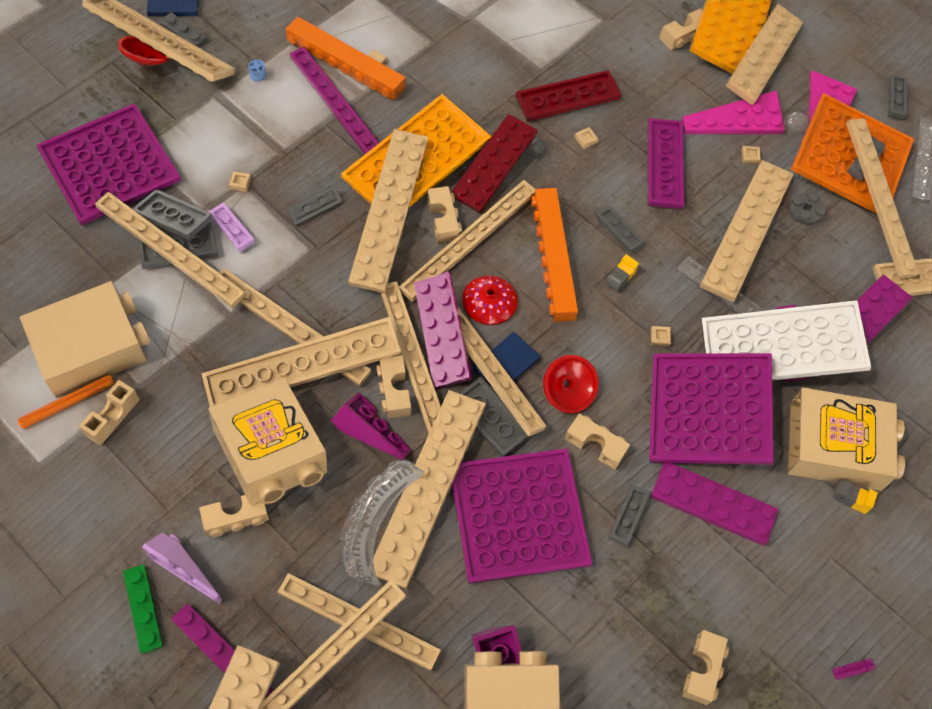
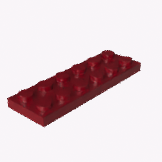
(568, 95)
(494, 163)

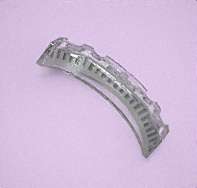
(366, 518)

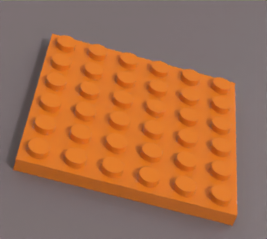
(829, 151)

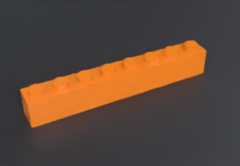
(346, 58)
(555, 255)

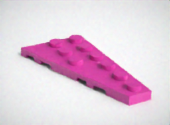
(822, 84)
(738, 118)

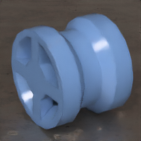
(257, 70)

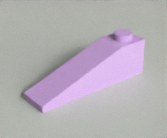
(171, 556)

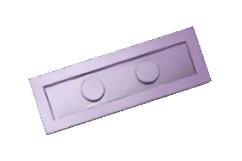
(231, 227)

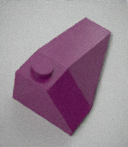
(360, 421)
(499, 639)

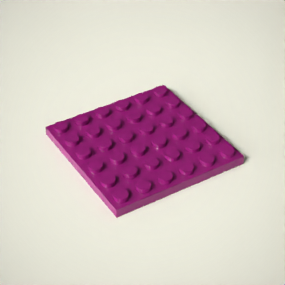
(109, 156)
(712, 408)
(519, 516)

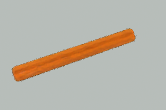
(65, 401)

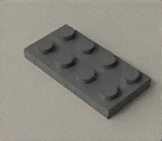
(173, 214)
(200, 245)
(497, 422)

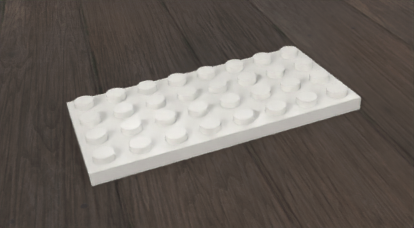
(801, 339)

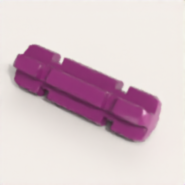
(853, 669)

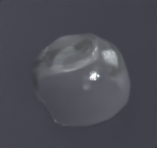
(796, 123)

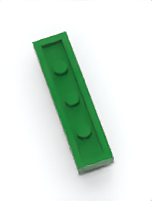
(142, 609)

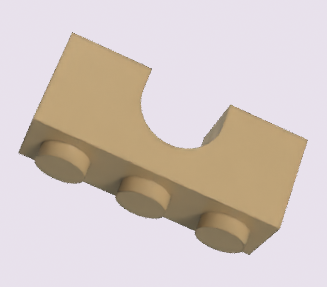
(676, 36)
(442, 201)
(396, 401)
(119, 403)
(585, 430)
(217, 522)
(712, 650)

